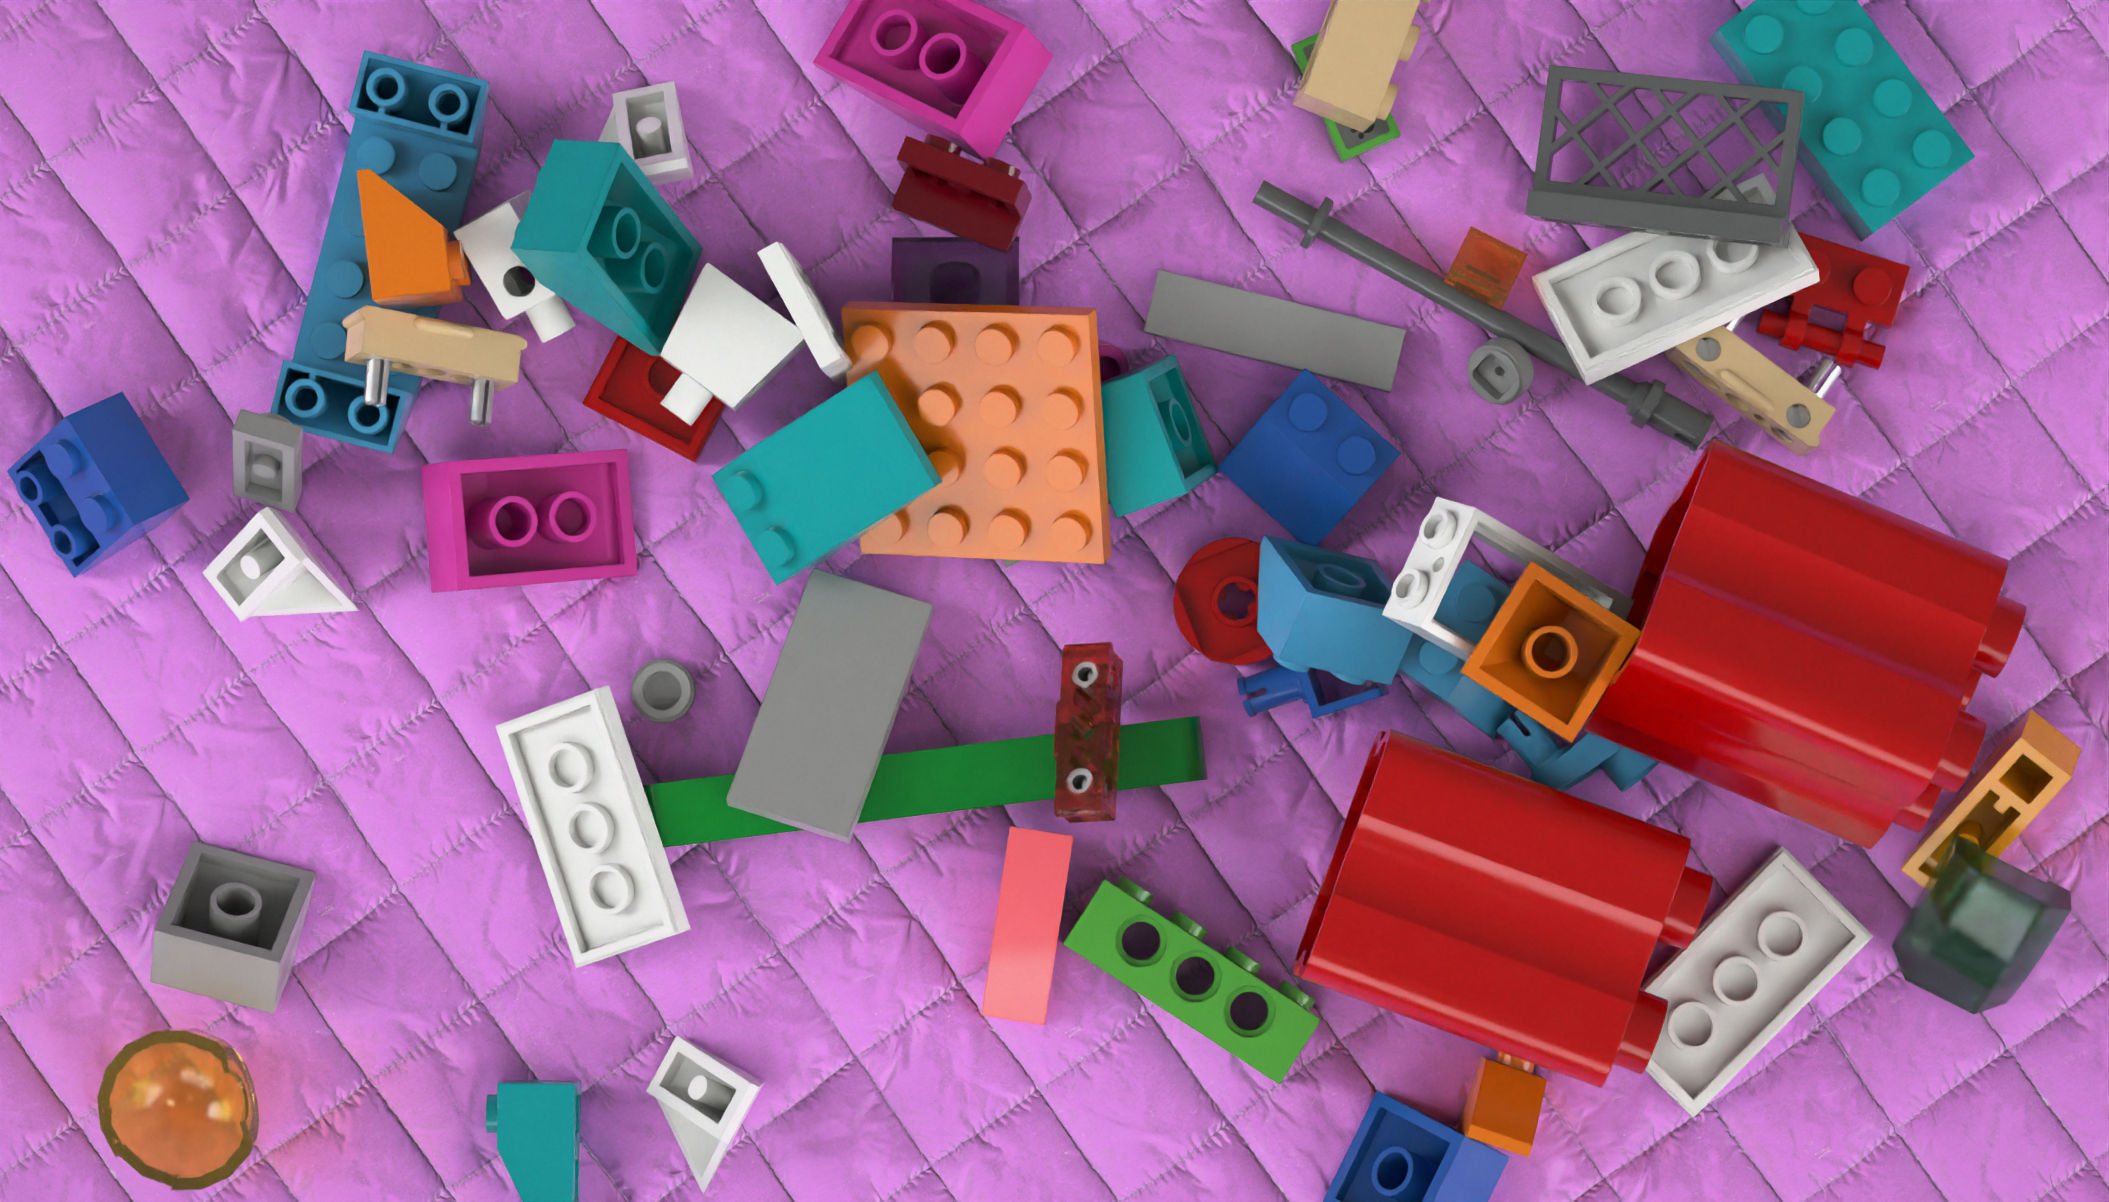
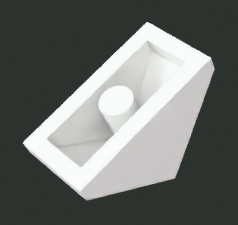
(651, 132)
(274, 572)
(702, 1104)

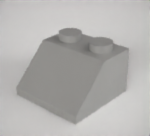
(231, 927)

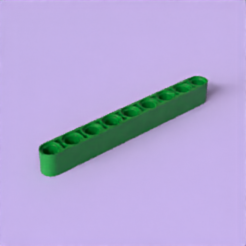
(941, 781)

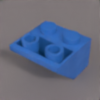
(97, 483)

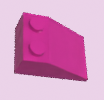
(938, 65)
(529, 520)

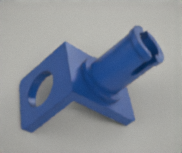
(1289, 686)

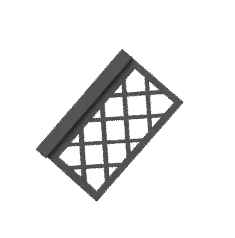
(1663, 212)

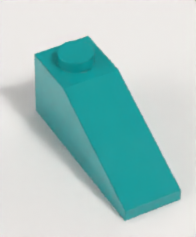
(538, 1136)

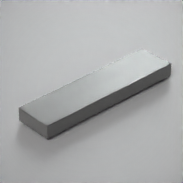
(1274, 331)

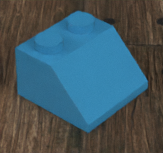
(1467, 609)
(1327, 612)

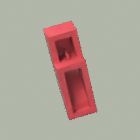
(1027, 925)

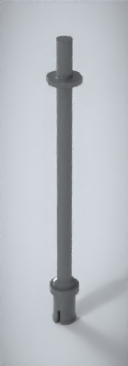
(1643, 400)

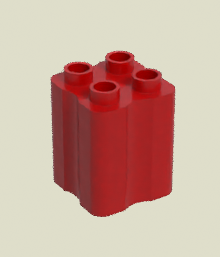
(1808, 649)
(1501, 910)

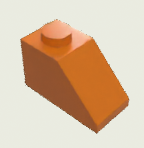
(1504, 1104)

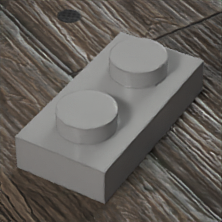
(267, 459)

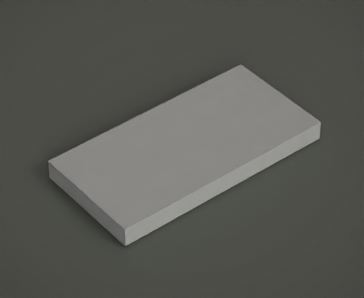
(830, 705)

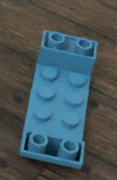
(424, 139)

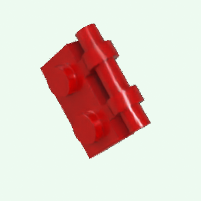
(1851, 285)

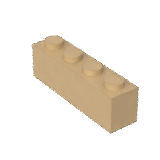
(1356, 59)

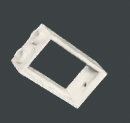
(1437, 554)

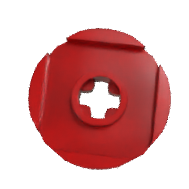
(1197, 596)

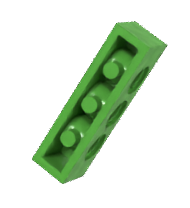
(1267, 1047)

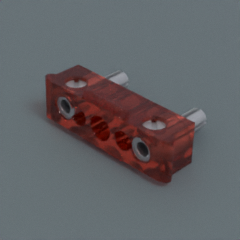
(1088, 701)

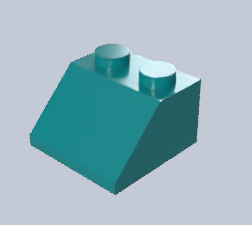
(1152, 437)

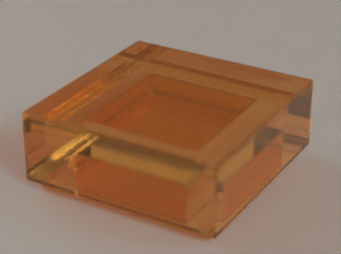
(1485, 268)

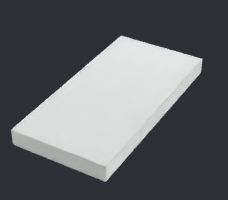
(1664, 290)
(807, 311)
(592, 826)
(1746, 977)

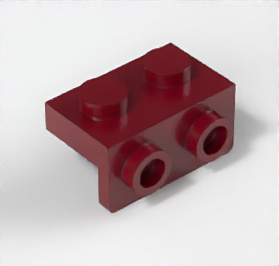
(961, 195)

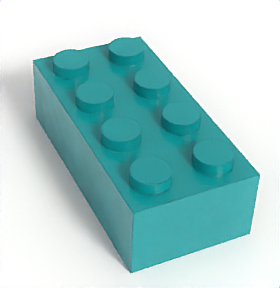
(1866, 119)

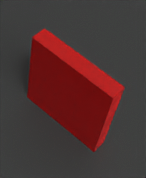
(631, 393)

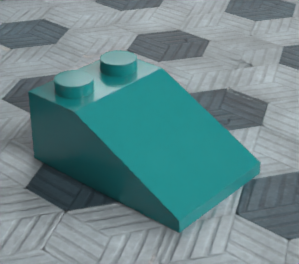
(607, 241)
(826, 478)

